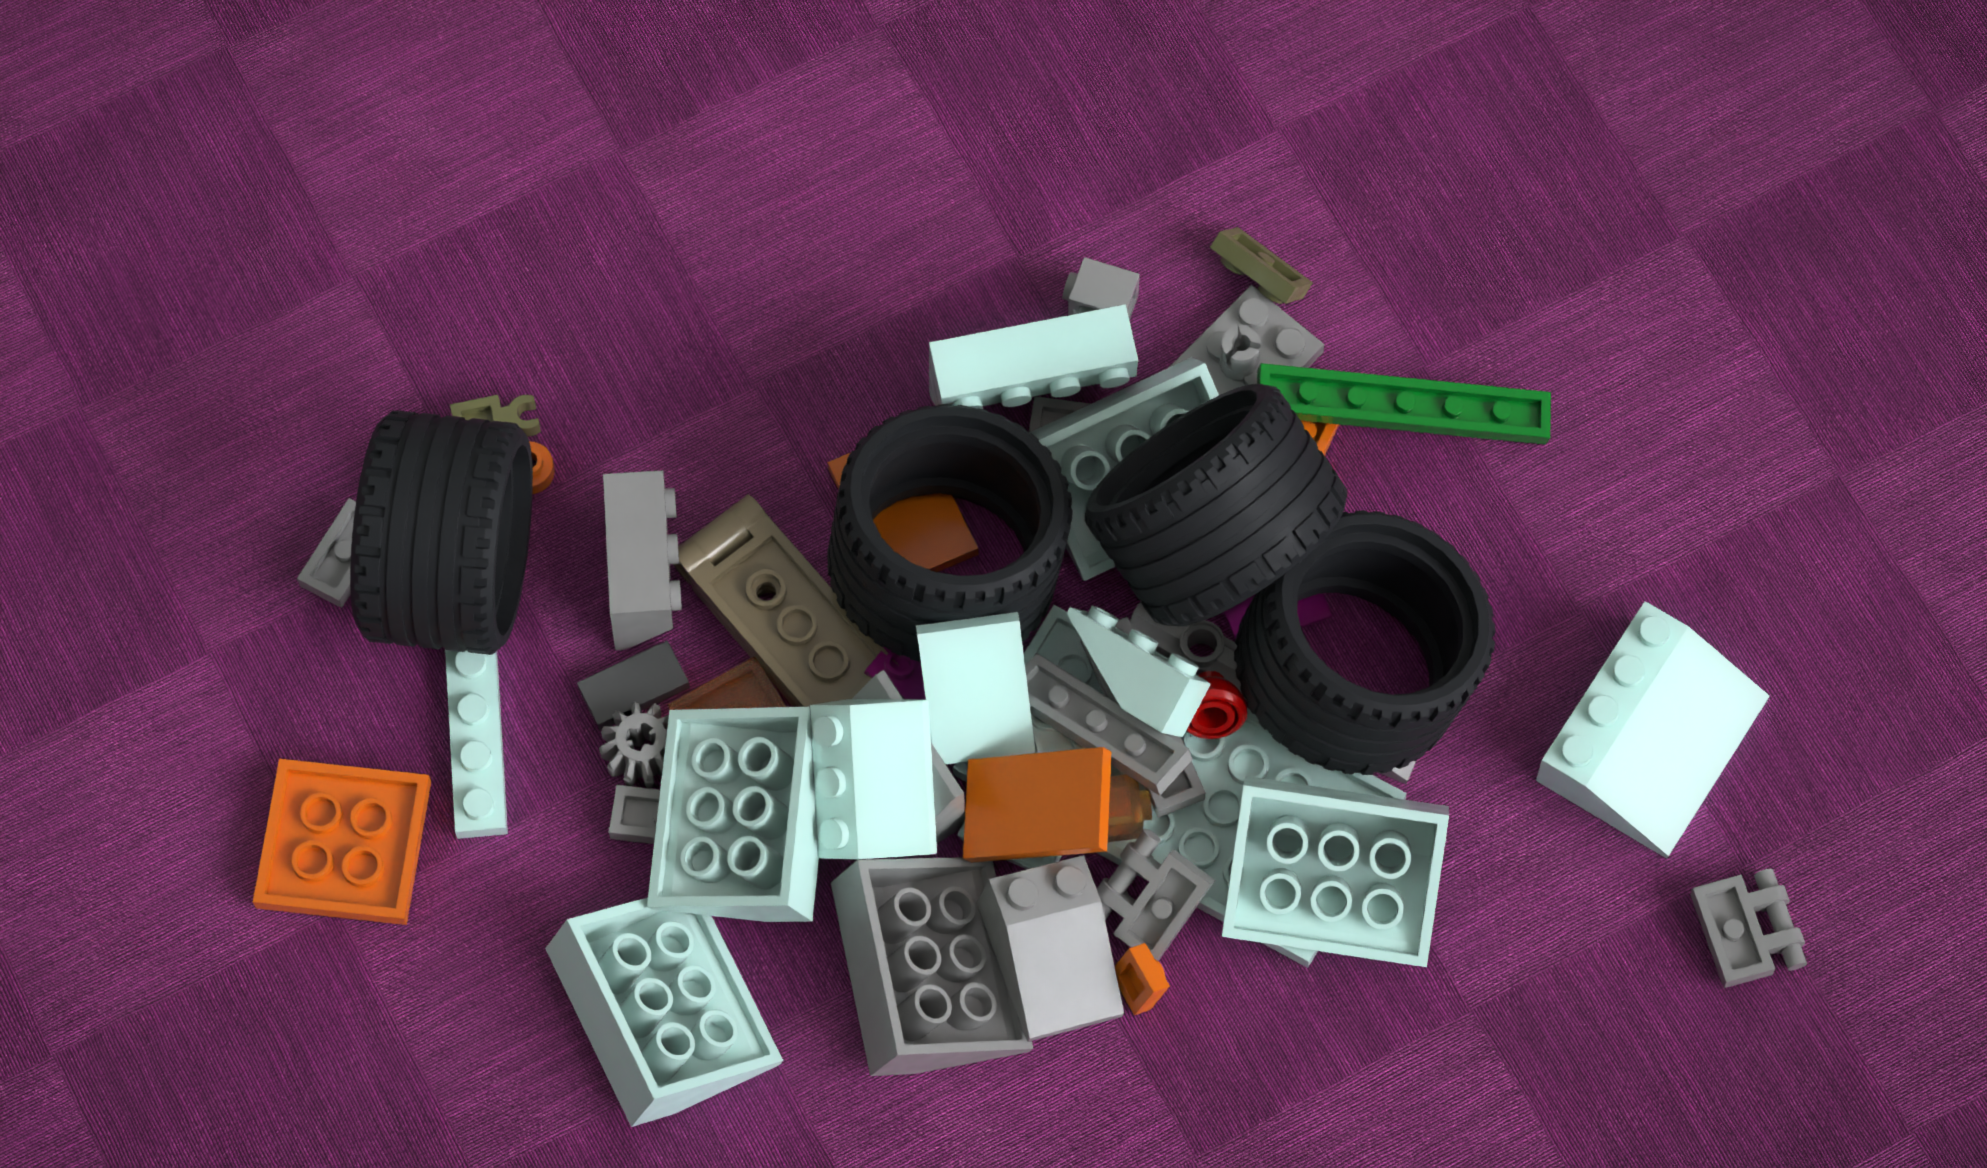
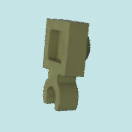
(490, 409)

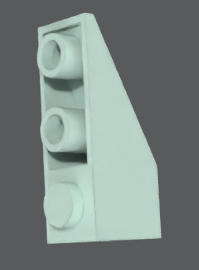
(1142, 680)

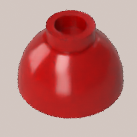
(1221, 709)

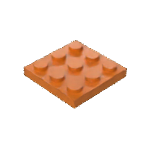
(342, 841)

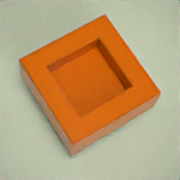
(1140, 979)

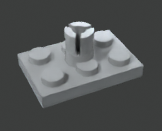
(1249, 335)

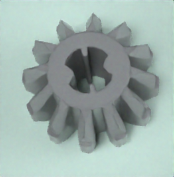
(633, 732)

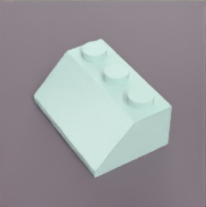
(873, 778)

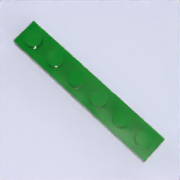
(1412, 404)

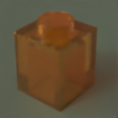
(1127, 809)

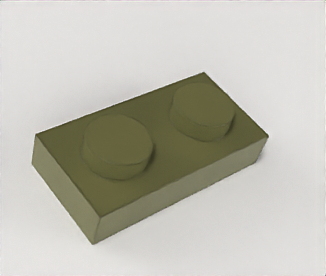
(1247, 256)

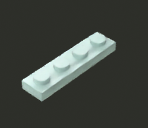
(476, 744)

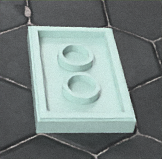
(976, 687)

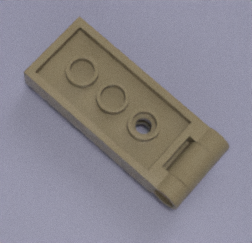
(796, 635)

